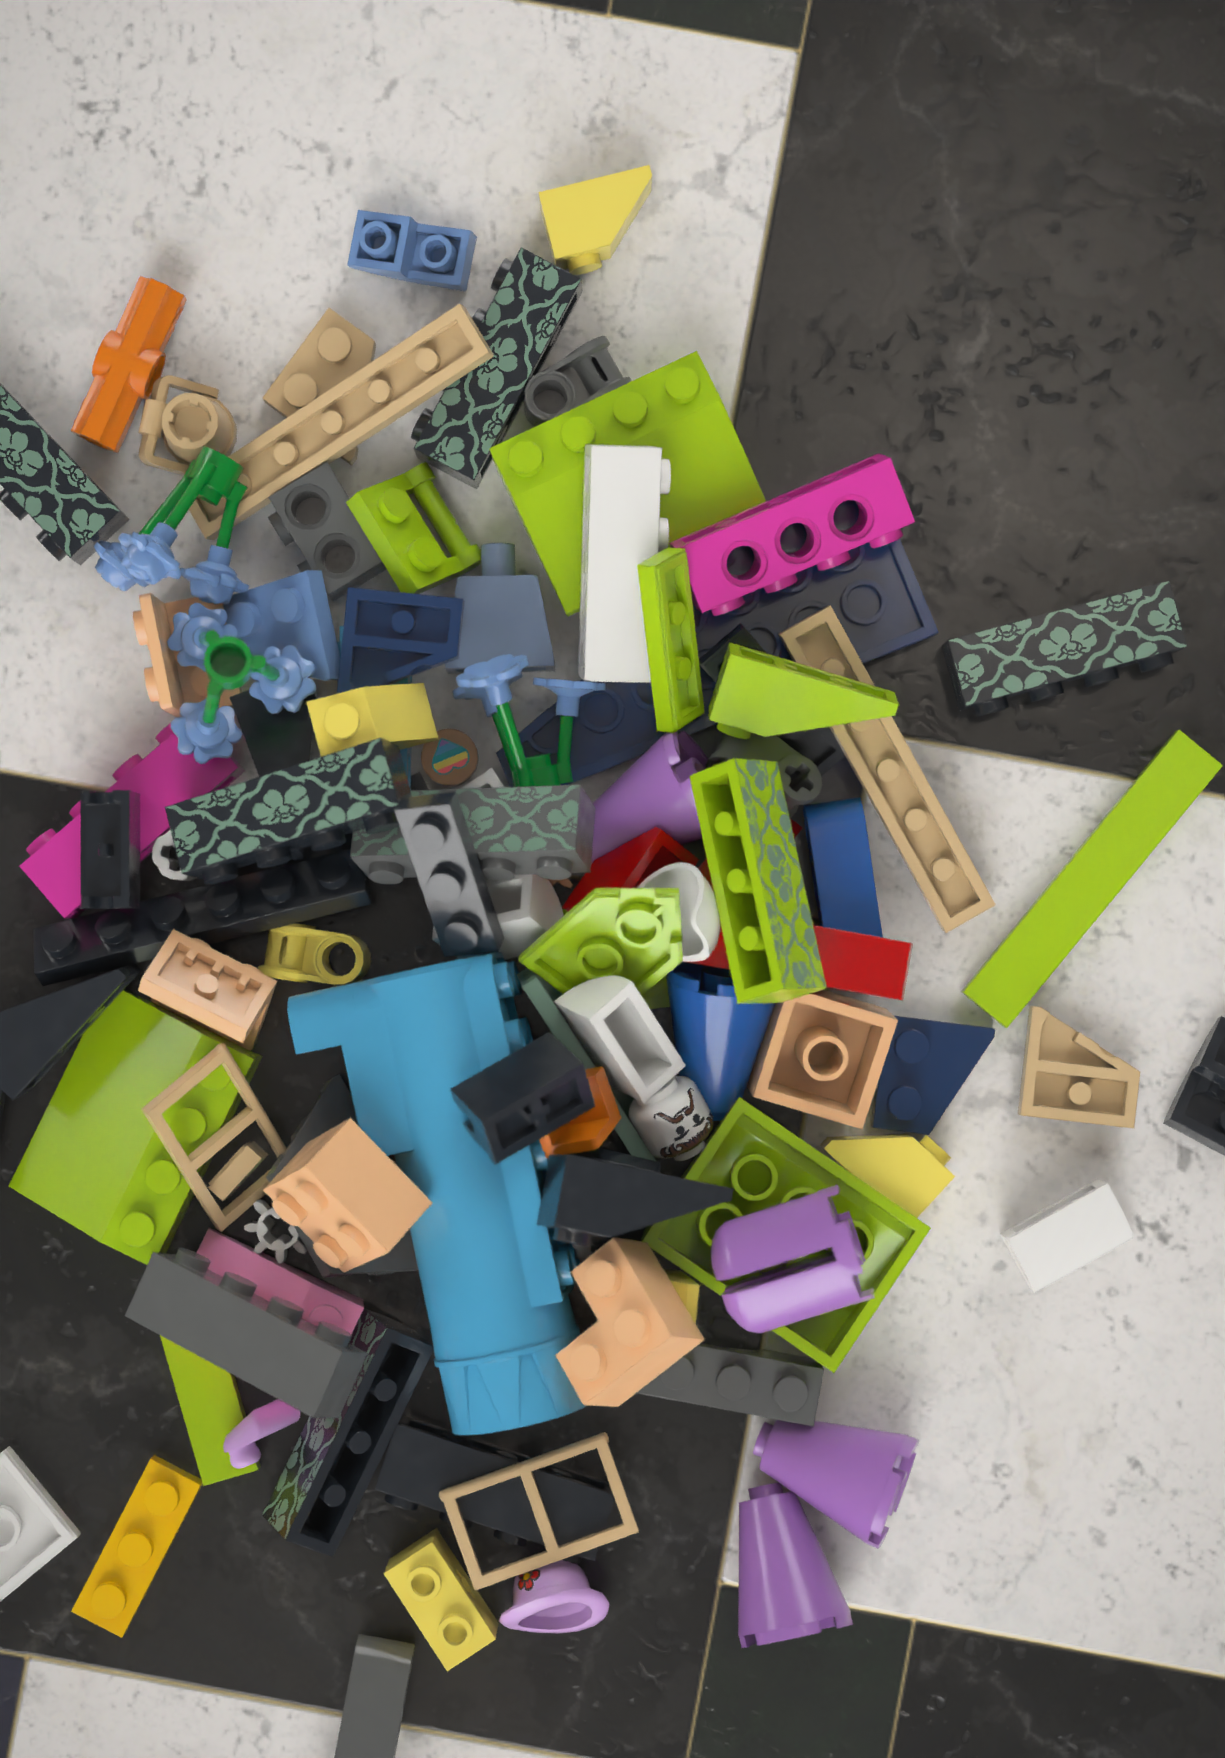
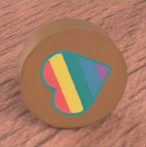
(451, 758)

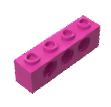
(881, 516)

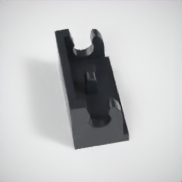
(110, 850)
(523, 1097)

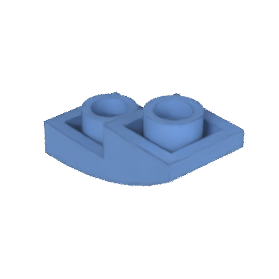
(412, 251)

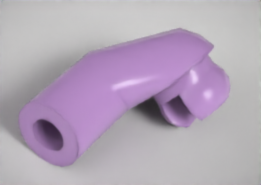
(257, 1425)

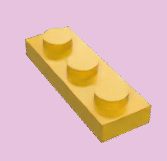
(137, 1546)

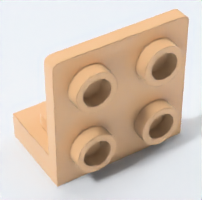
(168, 680)
(209, 989)

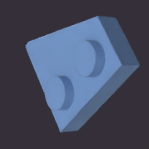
(287, 614)

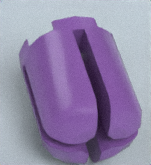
(783, 1235)

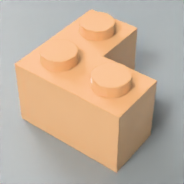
(638, 1325)

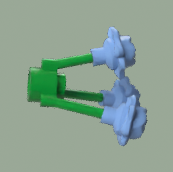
(147, 555)
(213, 647)

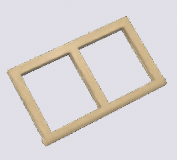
(190, 1163)
(553, 1551)

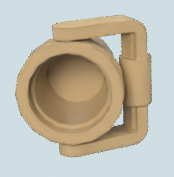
(185, 424)

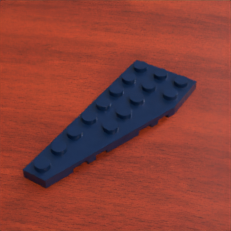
(869, 593)

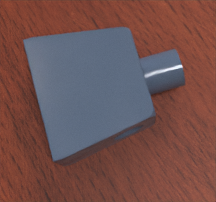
(502, 614)

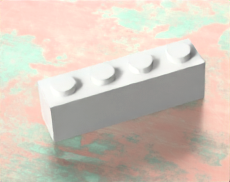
(618, 534)

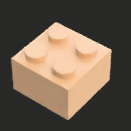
(823, 1056)
(346, 1197)

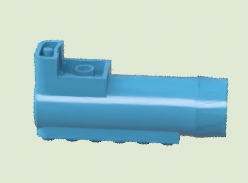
(484, 1265)

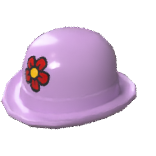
(554, 1601)

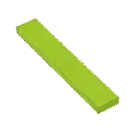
(1091, 878)

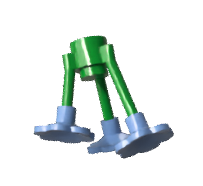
(491, 684)

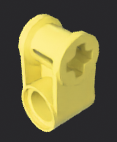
(303, 953)

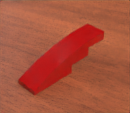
(849, 962)

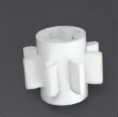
(266, 1239)

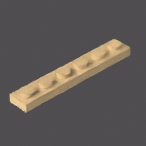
(352, 412)
(895, 782)

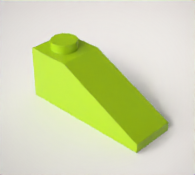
(782, 696)

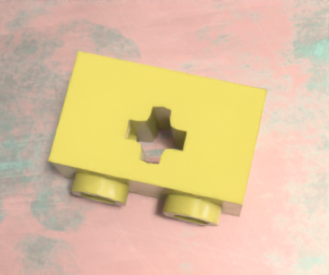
(441, 1599)

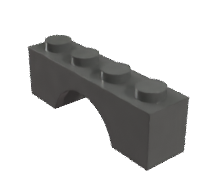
(744, 1382)

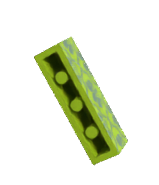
(757, 881)

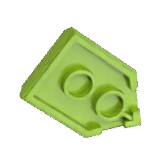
(611, 934)

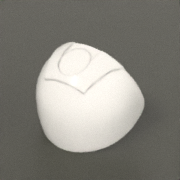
(697, 904)

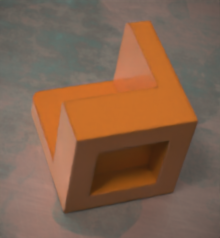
(591, 1128)

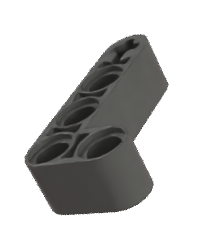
(375, 1698)

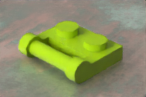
(403, 536)

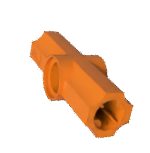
(128, 364)

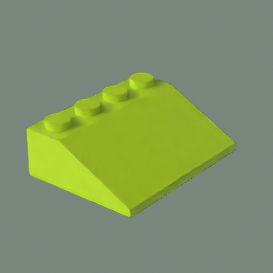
(662, 409)
(96, 1150)
(770, 1168)

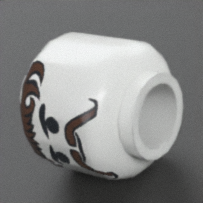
(673, 1120)

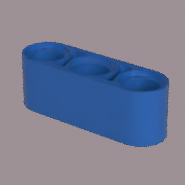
(842, 866)

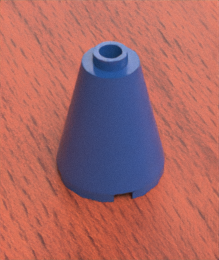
(715, 1033)

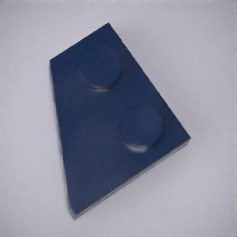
(396, 636)
(925, 1072)

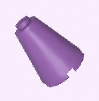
(652, 795)
(841, 1471)
(783, 1573)

